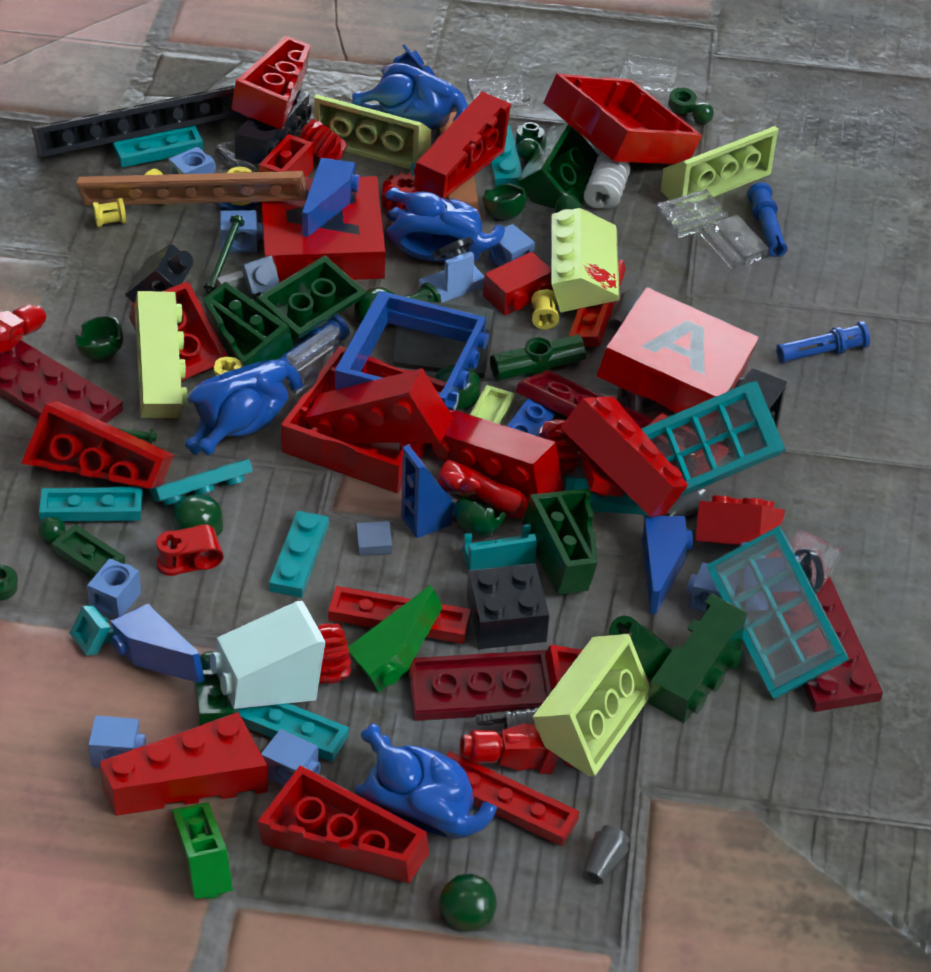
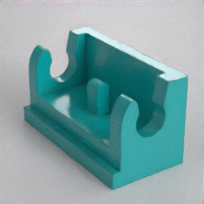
(500, 552)

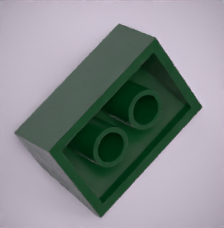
(559, 165)
(311, 296)

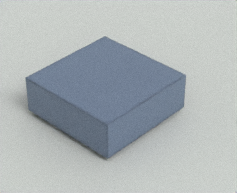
(374, 538)

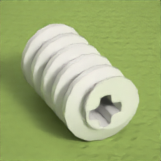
(606, 183)

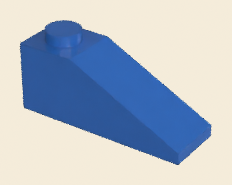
(329, 193)
(423, 501)
(664, 554)
(155, 645)

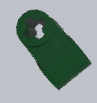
(649, 647)

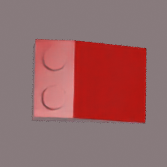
(200, 340)

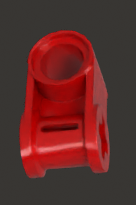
(190, 548)

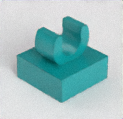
(91, 630)

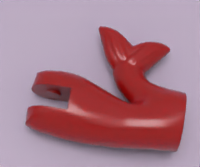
(470, 483)

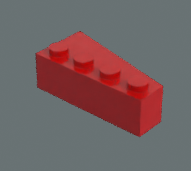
(272, 83)
(464, 147)
(383, 411)
(86, 446)
(625, 453)
(502, 454)
(186, 767)
(341, 828)

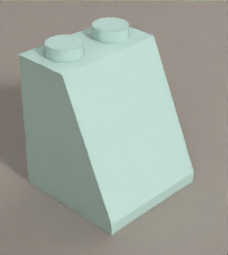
(271, 659)

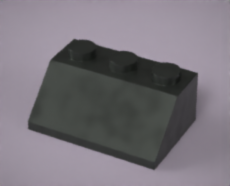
(432, 352)

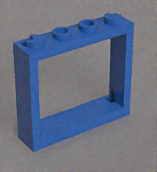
(421, 317)

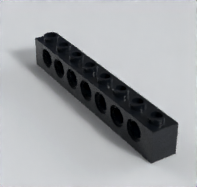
(134, 121)

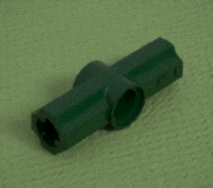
(537, 357)

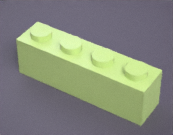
(158, 355)

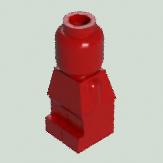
(18, 324)
(515, 748)

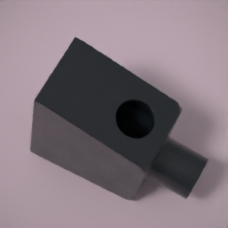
(167, 266)

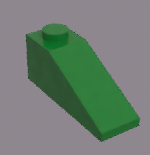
(392, 644)
(203, 851)

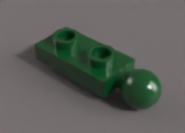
(77, 546)
(209, 697)

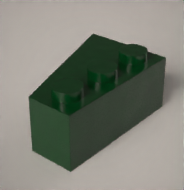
(246, 327)
(564, 537)
(701, 662)

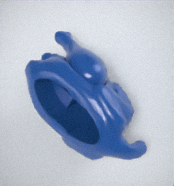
(413, 96)
(434, 223)
(239, 402)
(422, 788)

